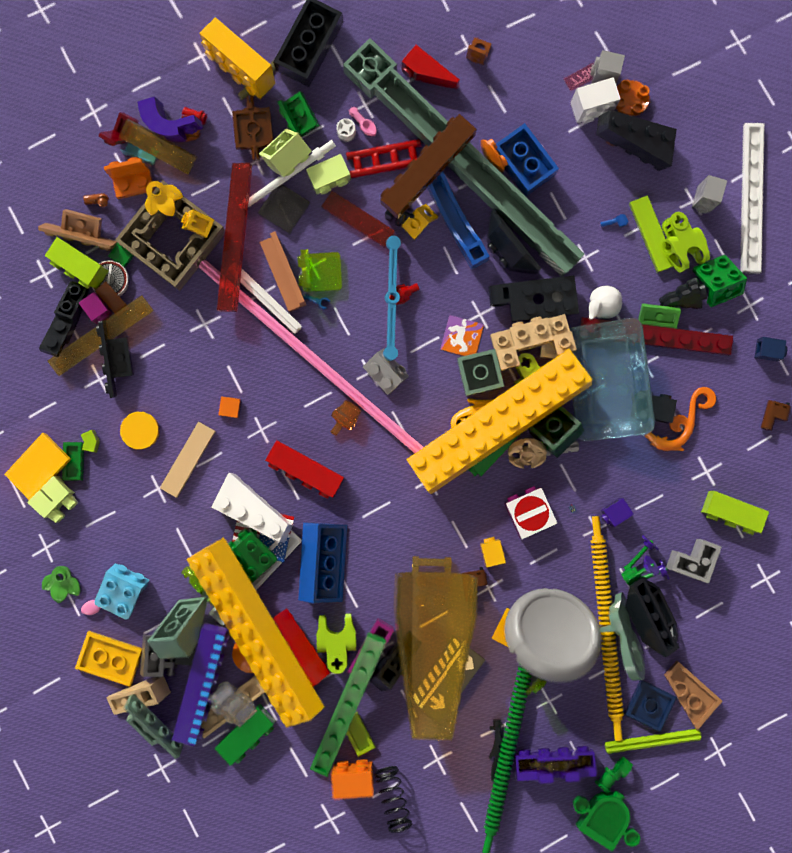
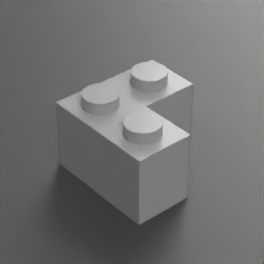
(699, 564)

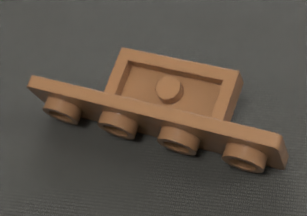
(80, 228)

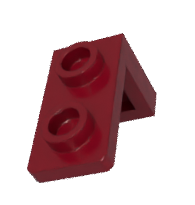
(112, 137)

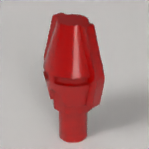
(405, 292)

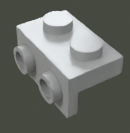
(385, 373)

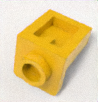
(197, 223)

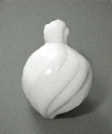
(605, 302)

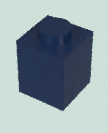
(770, 349)

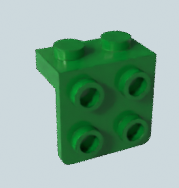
(252, 553)

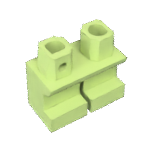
(51, 498)

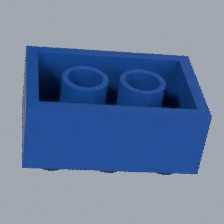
(526, 159)

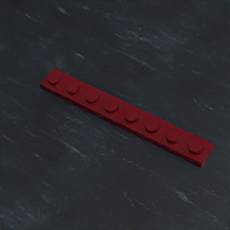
(680, 338)

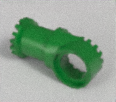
(610, 776)

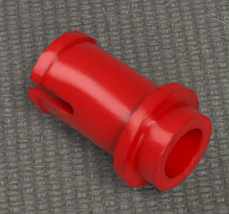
(200, 115)

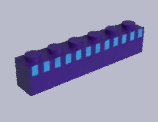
(200, 683)

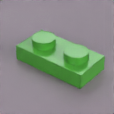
(659, 315)

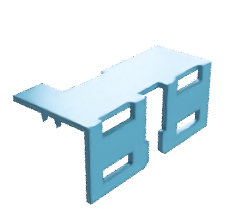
(134, 151)

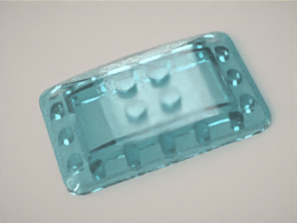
(621, 388)

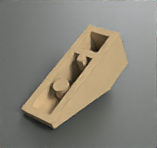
(148, 691)

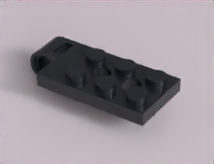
(520, 298)

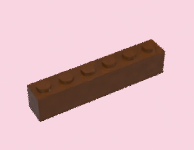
(428, 166)

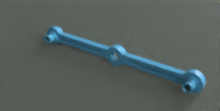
(390, 352)

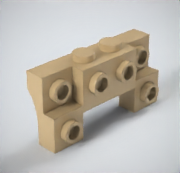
(532, 335)

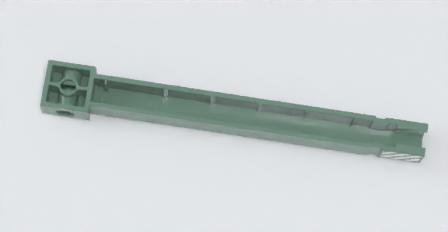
(378, 76)

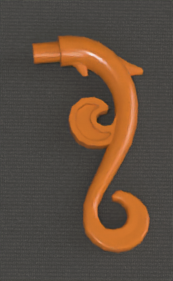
(688, 423)

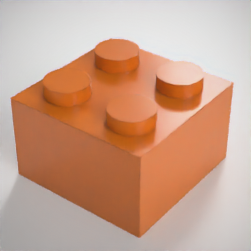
(352, 779)

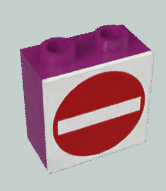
(530, 512)

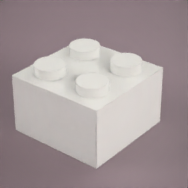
(595, 100)

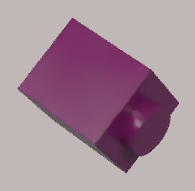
(95, 308)

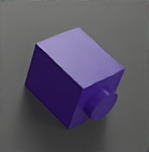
(616, 512)

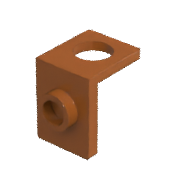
(476, 54)

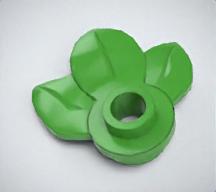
(61, 587)

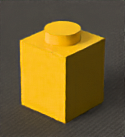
(492, 552)

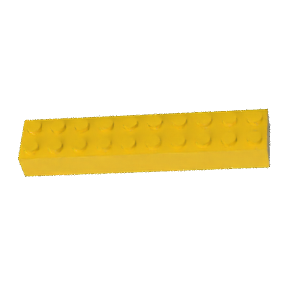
(500, 421)
(255, 633)

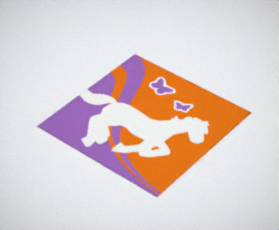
(461, 336)

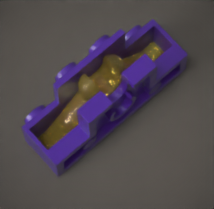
(548, 764)

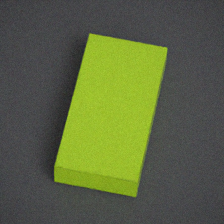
(360, 736)

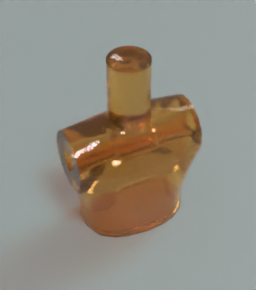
(346, 416)

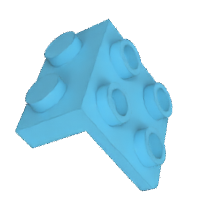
(120, 591)

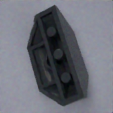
(508, 247)
(652, 617)

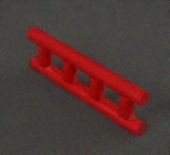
(374, 153)

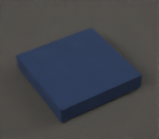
(650, 705)

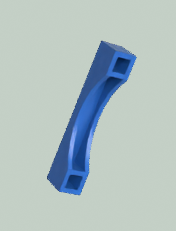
(461, 230)

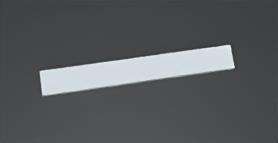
(752, 198)

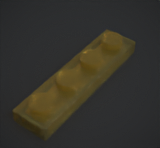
(158, 146)

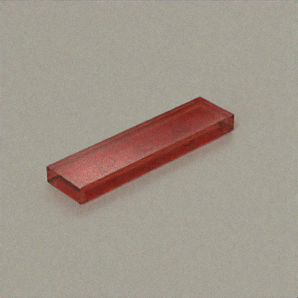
(357, 218)

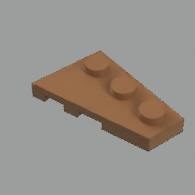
(692, 694)

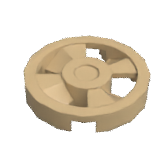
(532, 455)

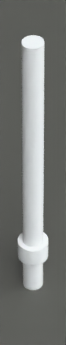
(317, 154)

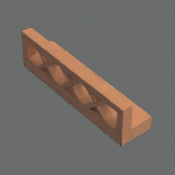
(282, 273)

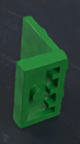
(722, 279)

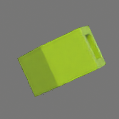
(91, 441)

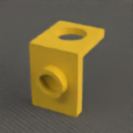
(416, 225)

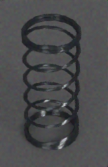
(384, 777)

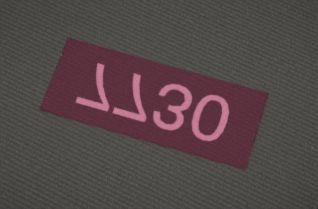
(579, 77)

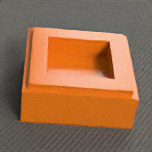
(229, 407)

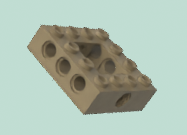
(143, 226)

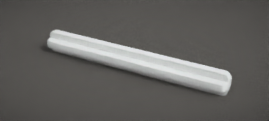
(269, 302)

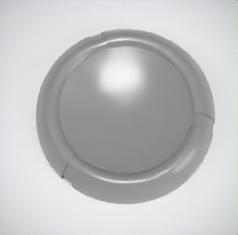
(553, 635)

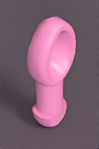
(366, 125)
(90, 608)

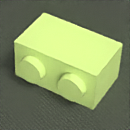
(329, 174)

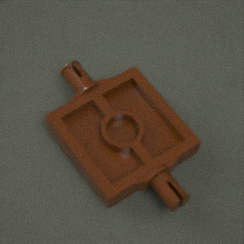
(252, 128)

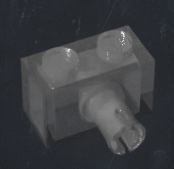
(232, 704)

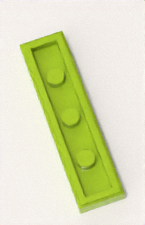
(651, 232)

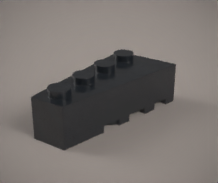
(639, 137)

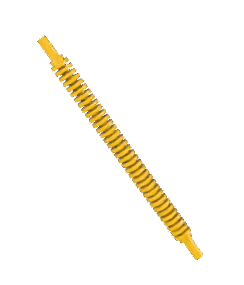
(610, 654)

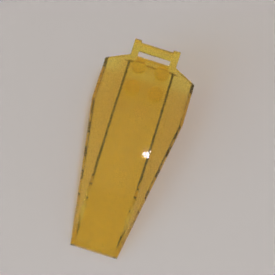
(433, 638)

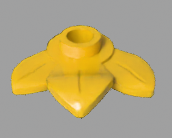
(164, 200)

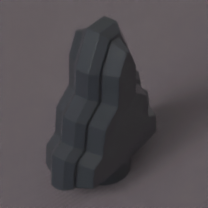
(686, 295)

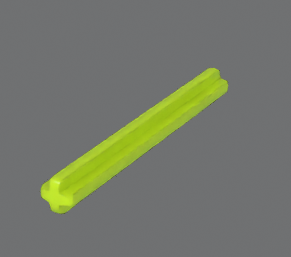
(653, 741)

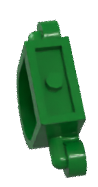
(605, 819)

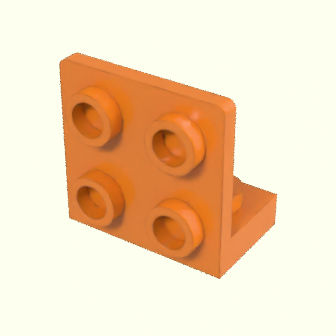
(129, 177)

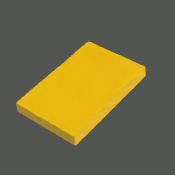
(37, 466)
(109, 658)

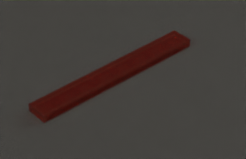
(234, 237)

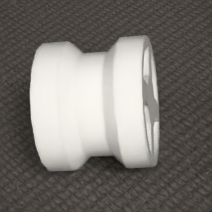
(344, 126)

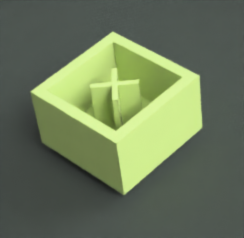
(285, 153)

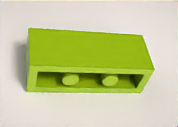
(76, 264)
(734, 512)

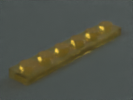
(90, 341)

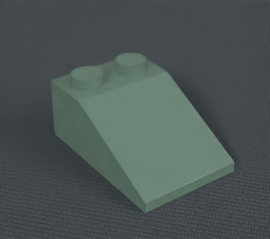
(179, 629)

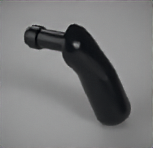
(398, 222)

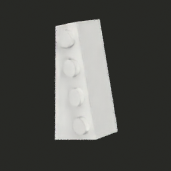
(246, 506)

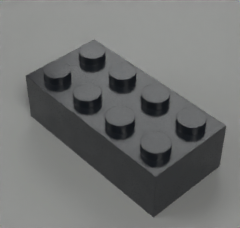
(308, 41)

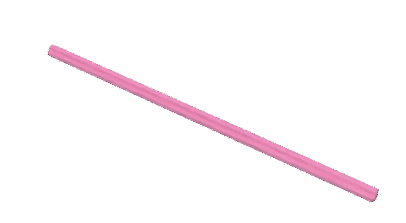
(318, 363)

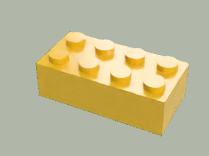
(237, 58)

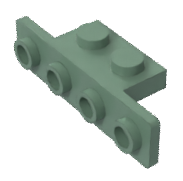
(151, 727)

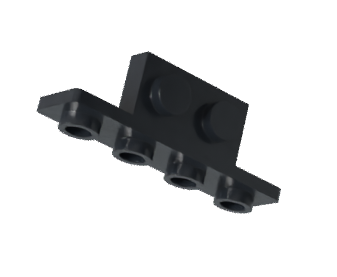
(116, 358)

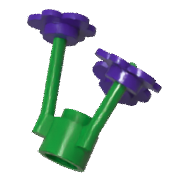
(633, 574)

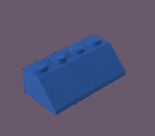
(322, 562)

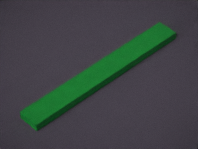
(348, 704)

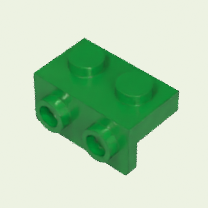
(298, 114)

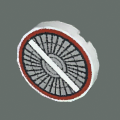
(116, 277)

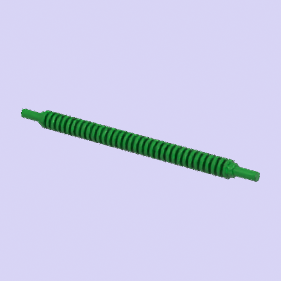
(506, 758)

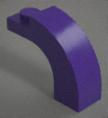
(154, 117)

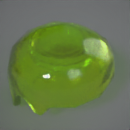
(193, 580)

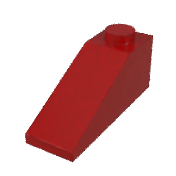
(426, 69)

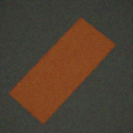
(110, 297)

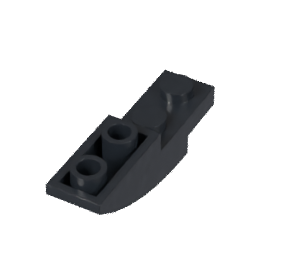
(65, 320)

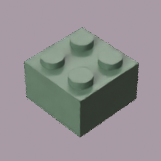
(480, 372)

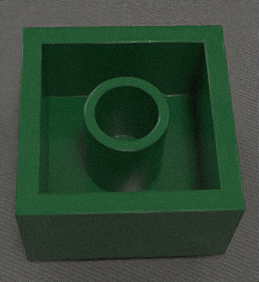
(557, 431)

